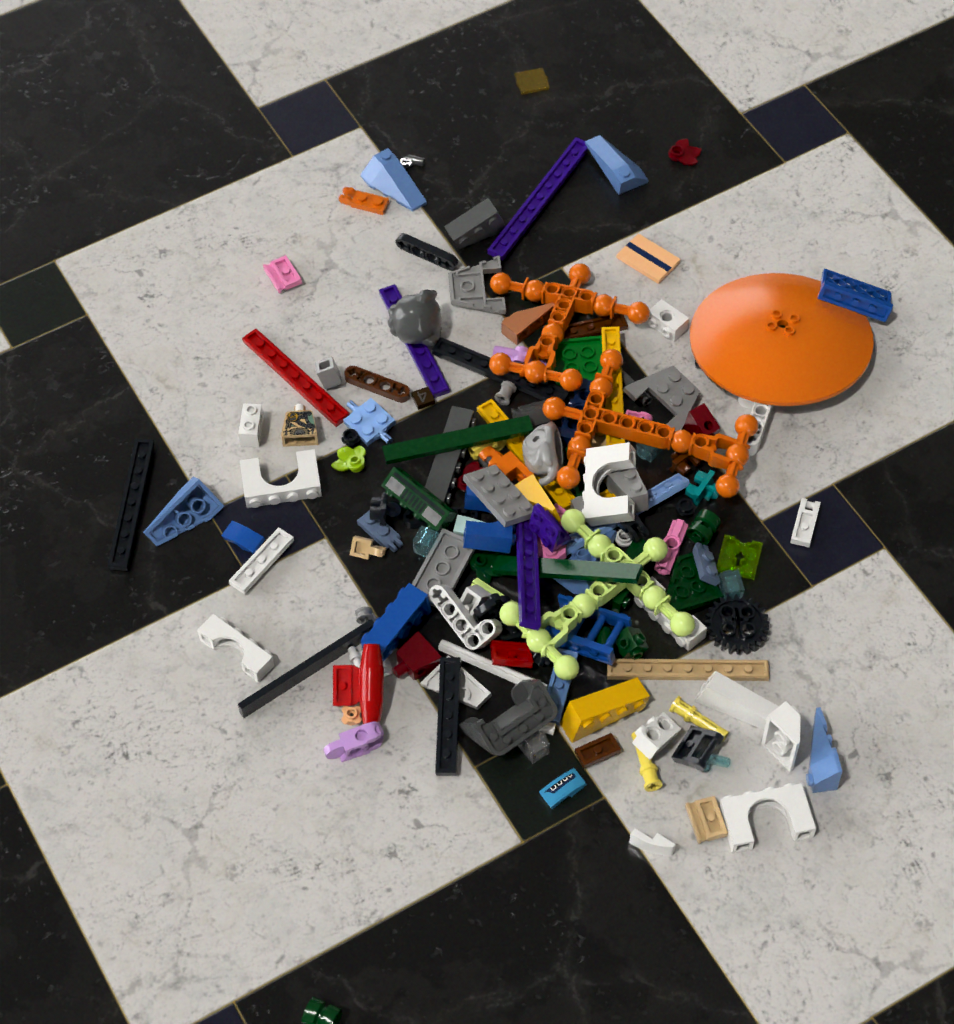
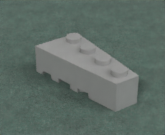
(628, 483)

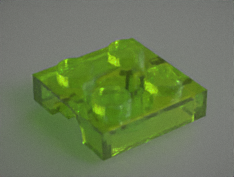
(748, 564)

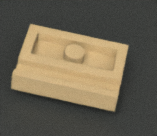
(706, 819)

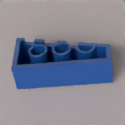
(398, 619)

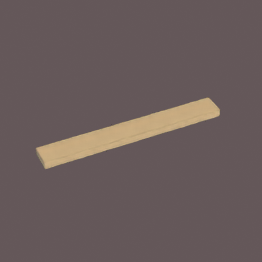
(687, 669)

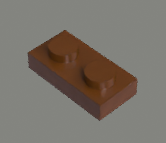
(597, 750)

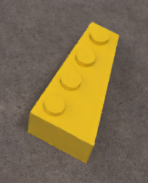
(603, 708)

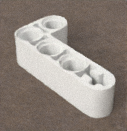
(761, 413)
(460, 614)

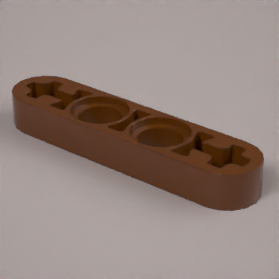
(377, 383)

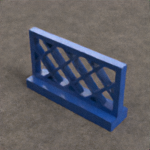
(848, 298)

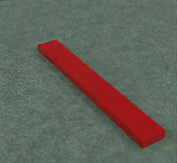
(295, 377)

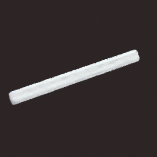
(483, 663)

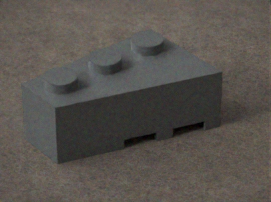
(475, 225)

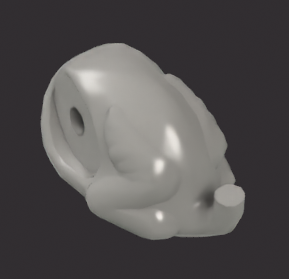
(544, 452)

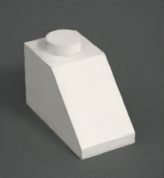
(472, 597)

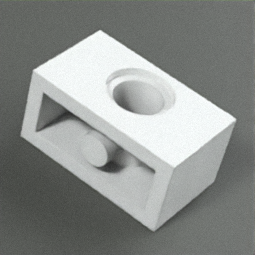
(668, 320)

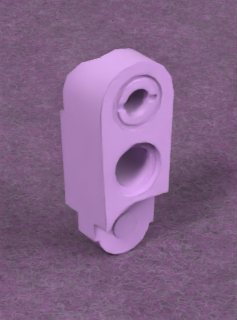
(356, 742)

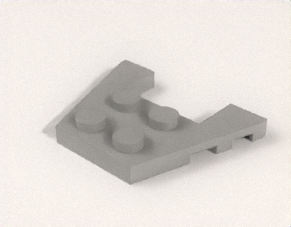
(468, 287)
(671, 390)

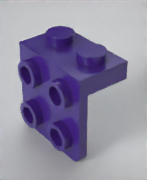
(548, 528)

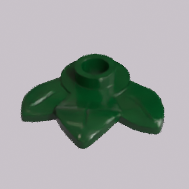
(484, 569)

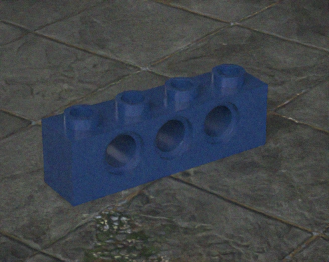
(578, 403)

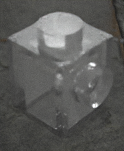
(535, 746)

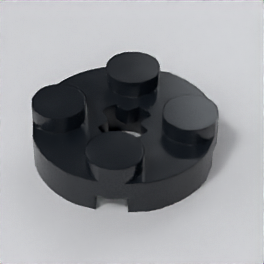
(490, 608)

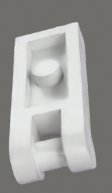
(805, 523)

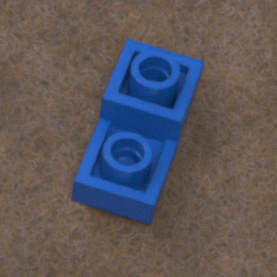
(243, 537)

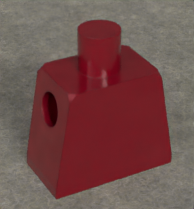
(701, 421)
(416, 658)

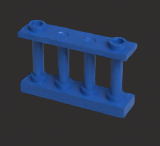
(587, 646)

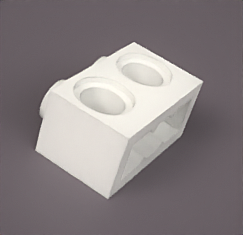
(251, 425)
(655, 735)

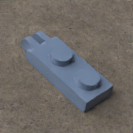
(383, 535)
(705, 564)

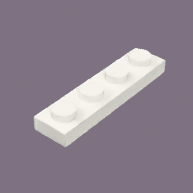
(261, 560)

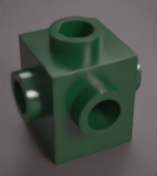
(631, 643)

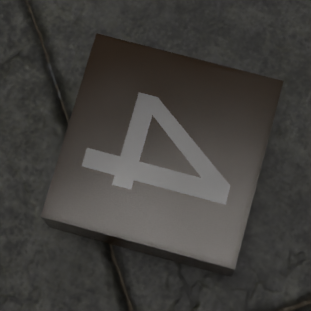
(423, 398)

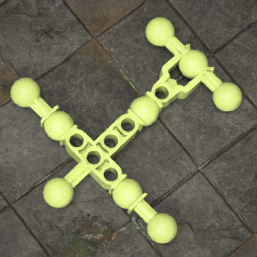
(586, 603)

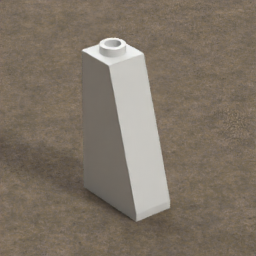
(734, 700)

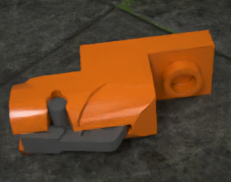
(507, 463)

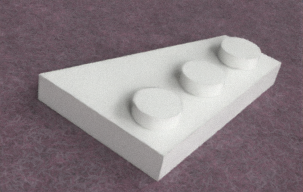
(471, 691)

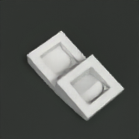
(658, 845)

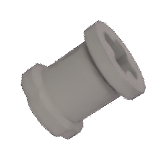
(505, 392)

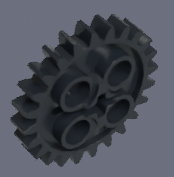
(755, 624)

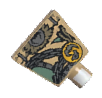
(299, 428)

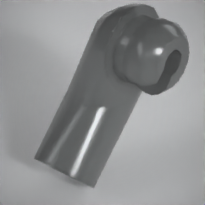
(411, 160)

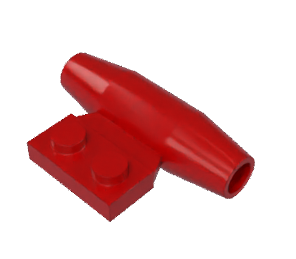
(361, 684)

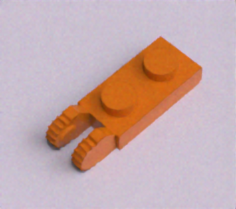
(364, 200)

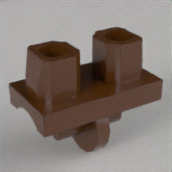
(680, 462)

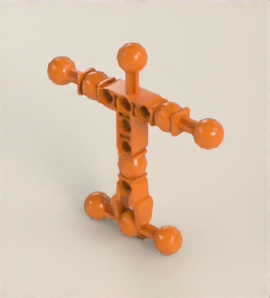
(567, 301)

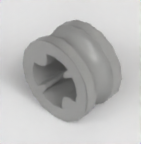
(363, 614)

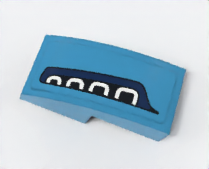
(562, 787)

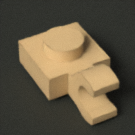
(364, 547)

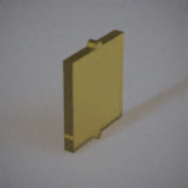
(532, 81)

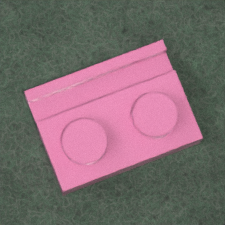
(282, 274)

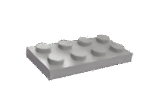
(499, 495)
(443, 563)

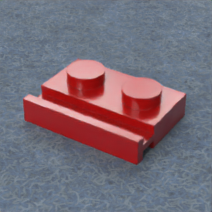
(511, 654)

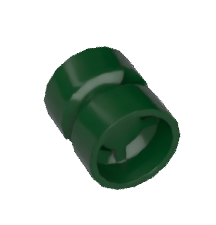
(703, 527)
(318, 1013)

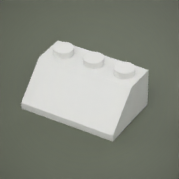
(783, 734)

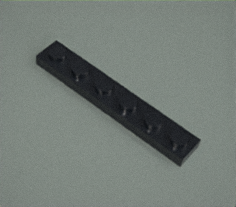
(448, 716)

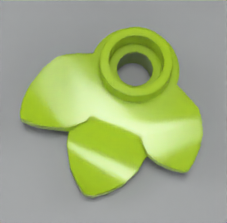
(350, 459)

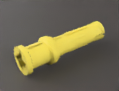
(691, 714)
(648, 771)

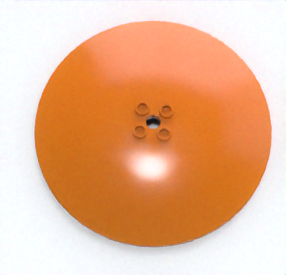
(749, 355)

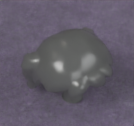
(416, 318)

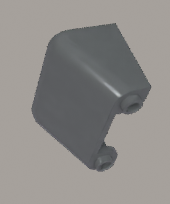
(530, 713)

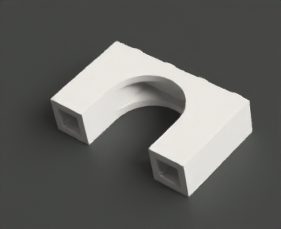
(598, 464)
(260, 493)
(788, 800)

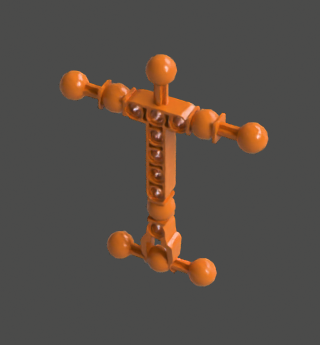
(647, 432)

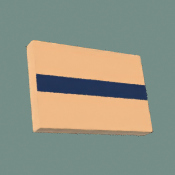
(648, 258)

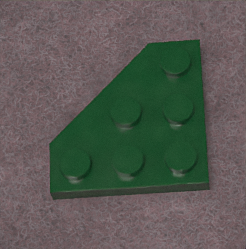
(687, 589)

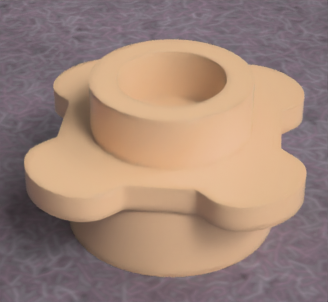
(351, 720)

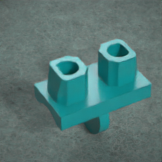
(705, 488)

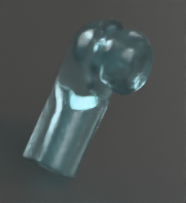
(717, 760)

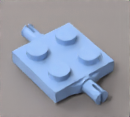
(369, 421)

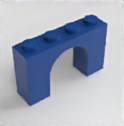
(485, 535)

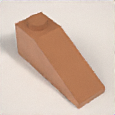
(525, 322)

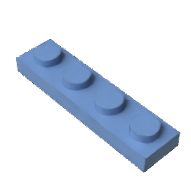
(559, 688)

